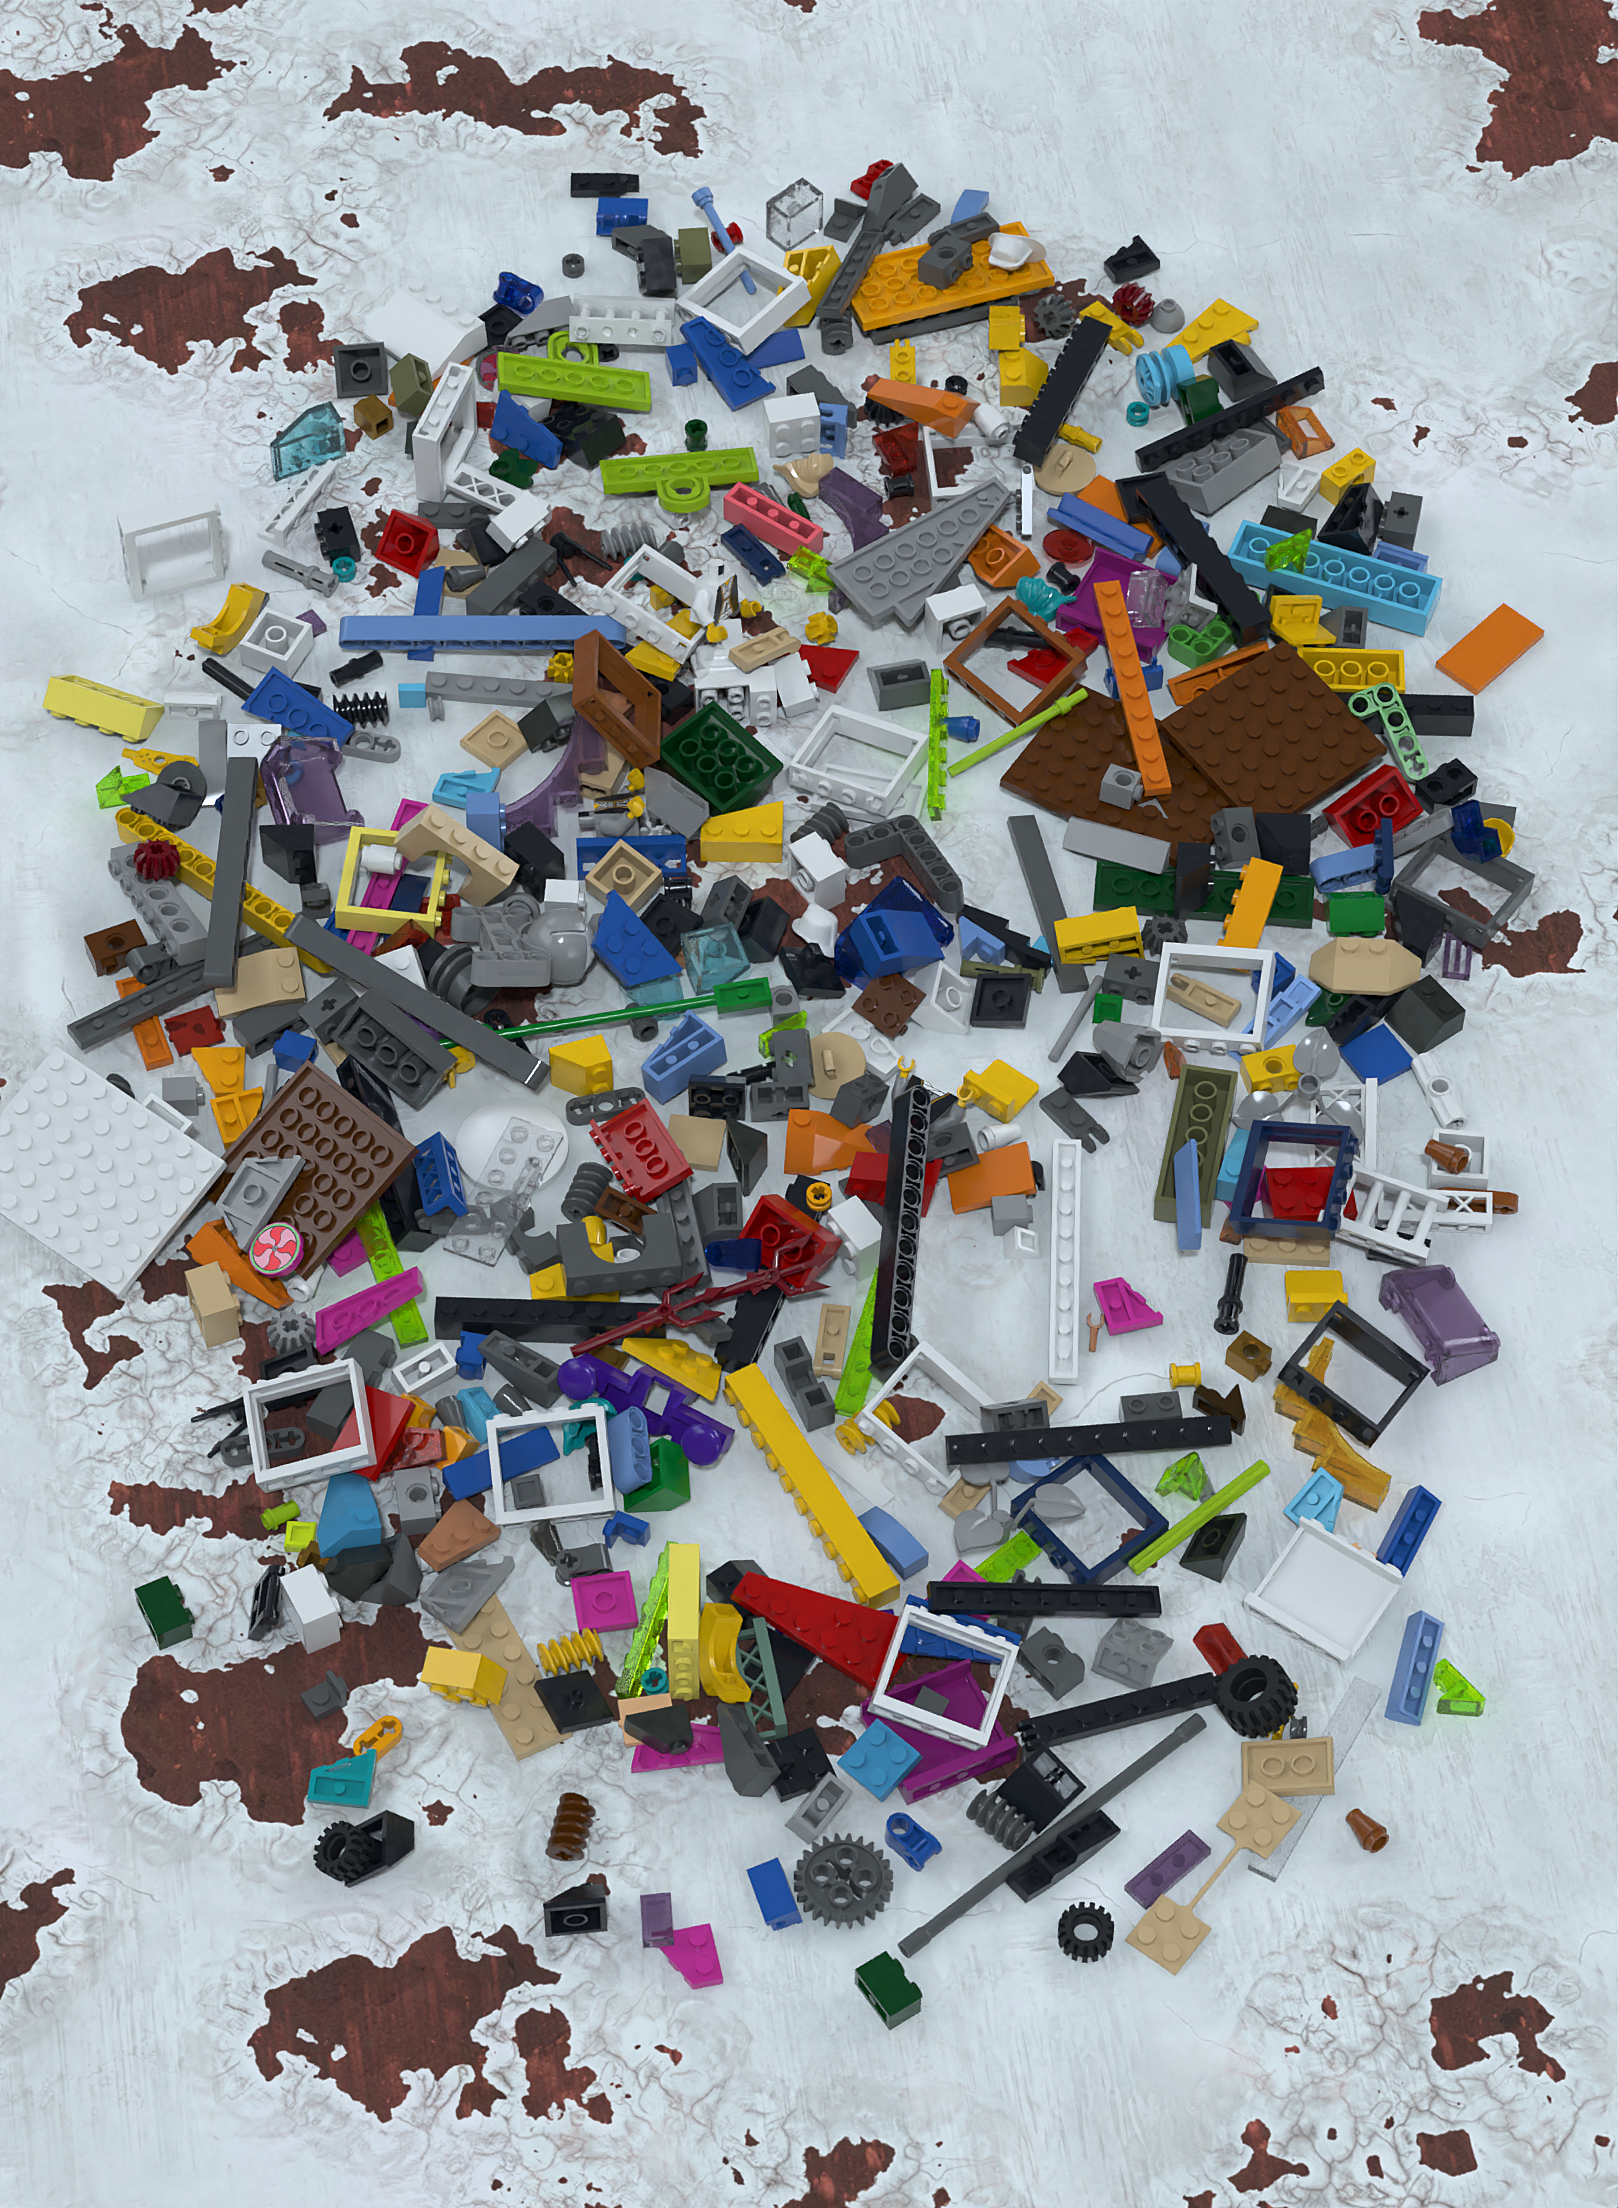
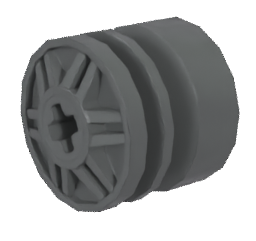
(452, 982)

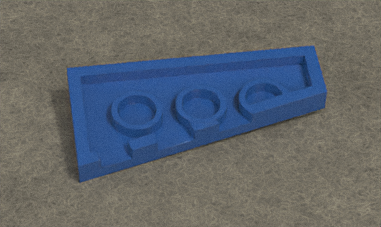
(728, 370)
(287, 703)
(928, 1644)

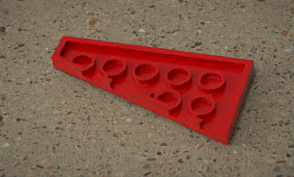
(834, 1629)

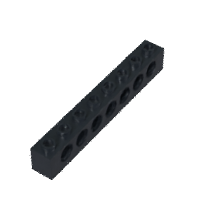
(675, 696)

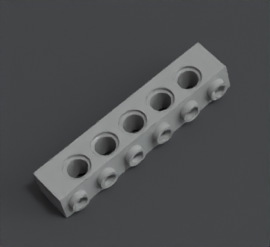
(161, 908)

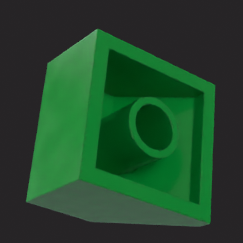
(1354, 912)
(668, 1484)

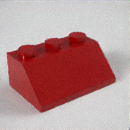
(1362, 807)
(781, 1223)

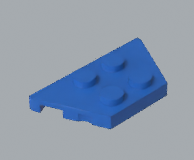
(629, 945)

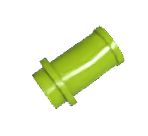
(273, 1518)

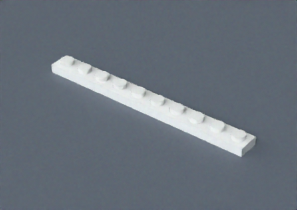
(1065, 1262)

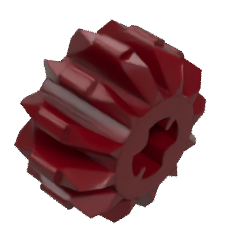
(1133, 303)
(156, 860)

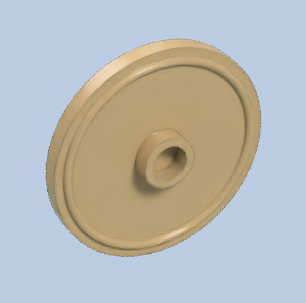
(1065, 470)
(835, 1062)

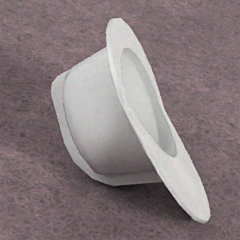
(1012, 250)
(819, 927)

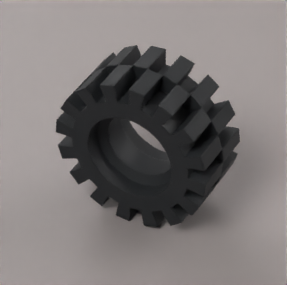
(331, 1845)
(1083, 1948)

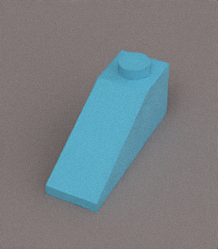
(1231, 1166)

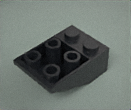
(585, 433)

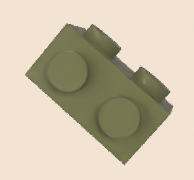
(694, 254)
(411, 384)

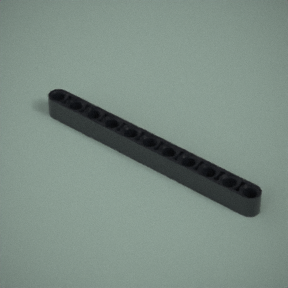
(900, 1228)

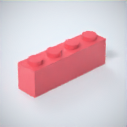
(771, 520)

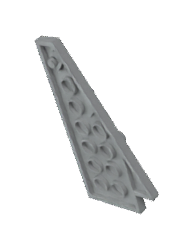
(918, 557)

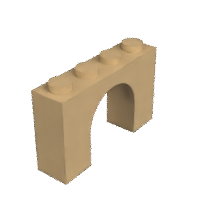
(436, 830)

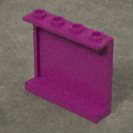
(1084, 611)
(945, 1762)

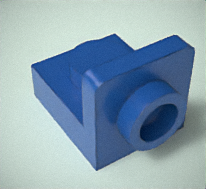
(628, 1527)

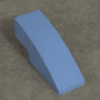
(894, 1542)

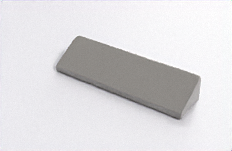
(1117, 845)

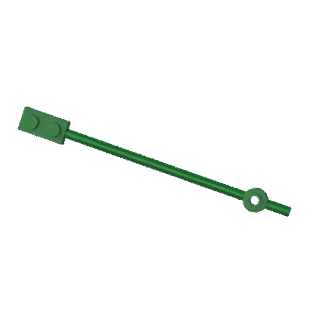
(726, 998)

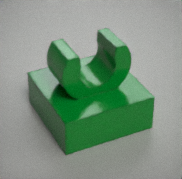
(1107, 1008)

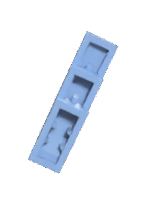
(1284, 1012)

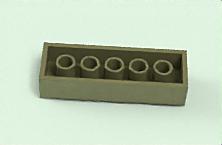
(1200, 1113)

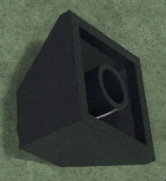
(1285, 840)
(1417, 926)
(1092, 1076)
(390, 1841)
(576, 1911)

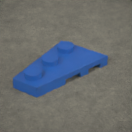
(520, 431)

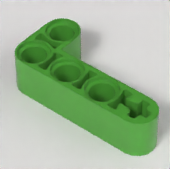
(1200, 648)
(1393, 734)

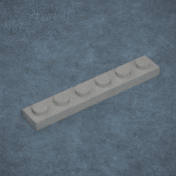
(491, 689)

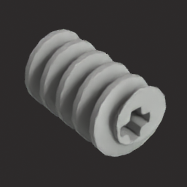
(626, 540)

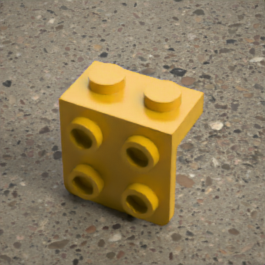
(1297, 620)
(1001, 1090)
(1312, 1294)

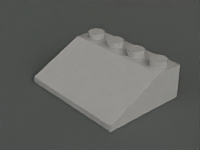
(1222, 468)

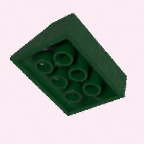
(718, 760)

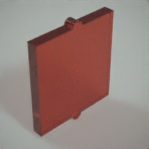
(194, 1030)

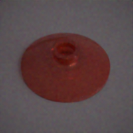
(1068, 546)

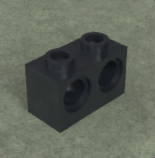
(1446, 786)

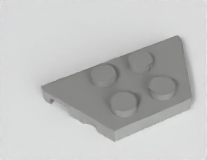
(256, 1194)
(463, 1591)

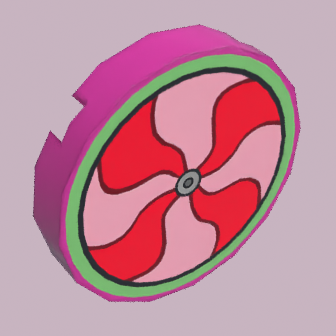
(276, 1250)

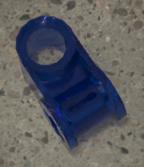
(516, 292)
(738, 1253)

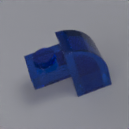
(1470, 835)

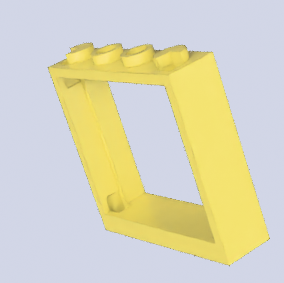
(378, 919)
(684, 1621)

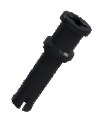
(1012, 638)
(1230, 1304)

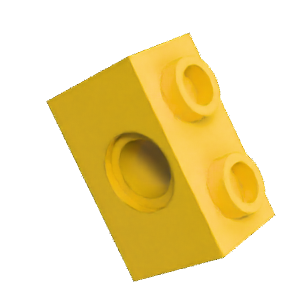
(1350, 470)
(1259, 1067)

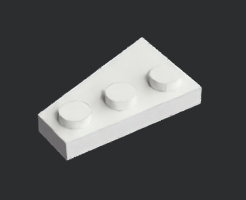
(879, 1053)

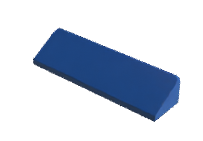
(775, 350)
(428, 603)
(516, 1458)
(1408, 1528)

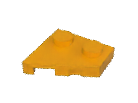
(222, 1068)
(235, 1113)

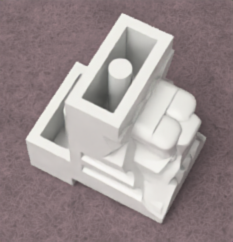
(736, 691)

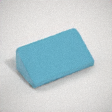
(477, 1409)

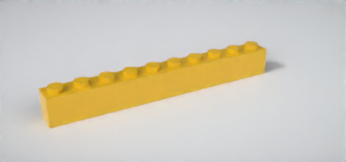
(811, 1488)

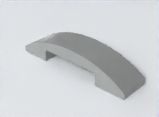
(213, 759)

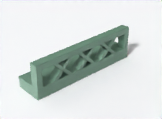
(770, 1679)

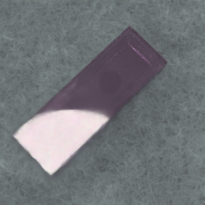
(1167, 1869)

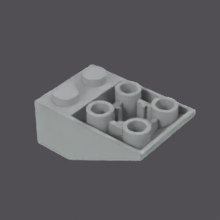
(674, 803)

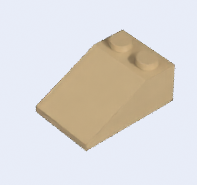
(262, 981)

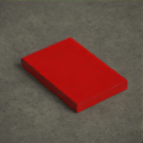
(387, 1418)

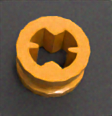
(822, 1204)

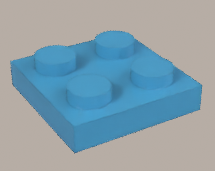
(879, 1760)

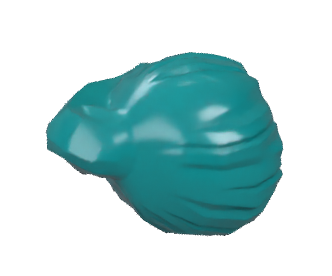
(1040, 598)
(575, 1432)

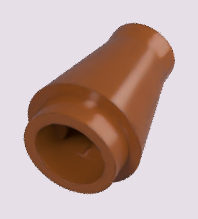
(1449, 1157)
(1368, 1831)

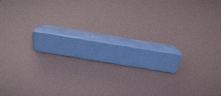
(1188, 1197)
(1414, 1669)

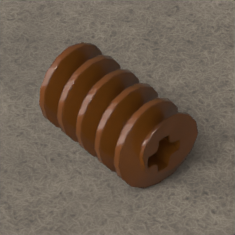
(570, 1828)

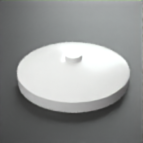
(485, 1126)

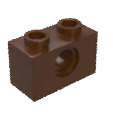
(110, 946)
(622, 1211)

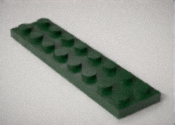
(1154, 894)

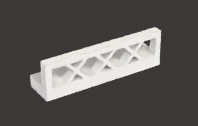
(487, 489)
(303, 507)
(1444, 1222)

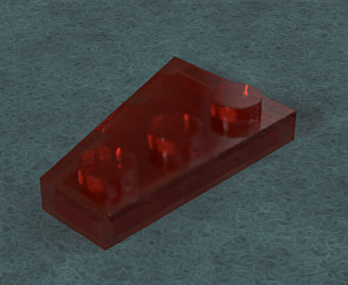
(415, 1449)

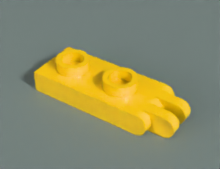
(902, 362)

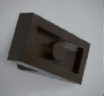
(1212, 1403)

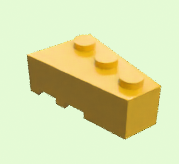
(818, 268)
(744, 835)
(1099, 934)
(549, 1282)

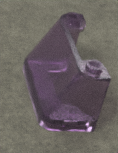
(304, 786)
(1441, 1319)

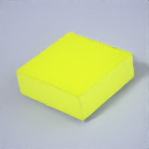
(299, 1535)

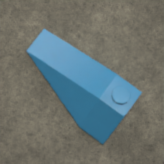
(347, 1516)

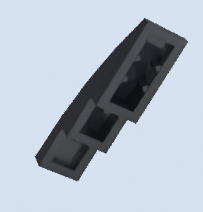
(1016, 944)
(1359, 1015)
(1063, 1856)

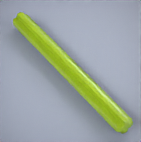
(1198, 1517)

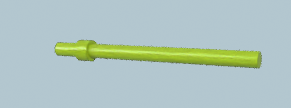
(1060, 707)

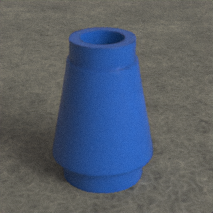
(963, 727)

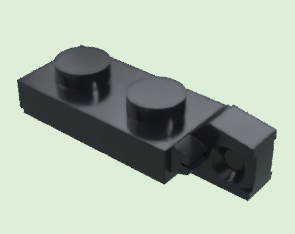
(603, 184)

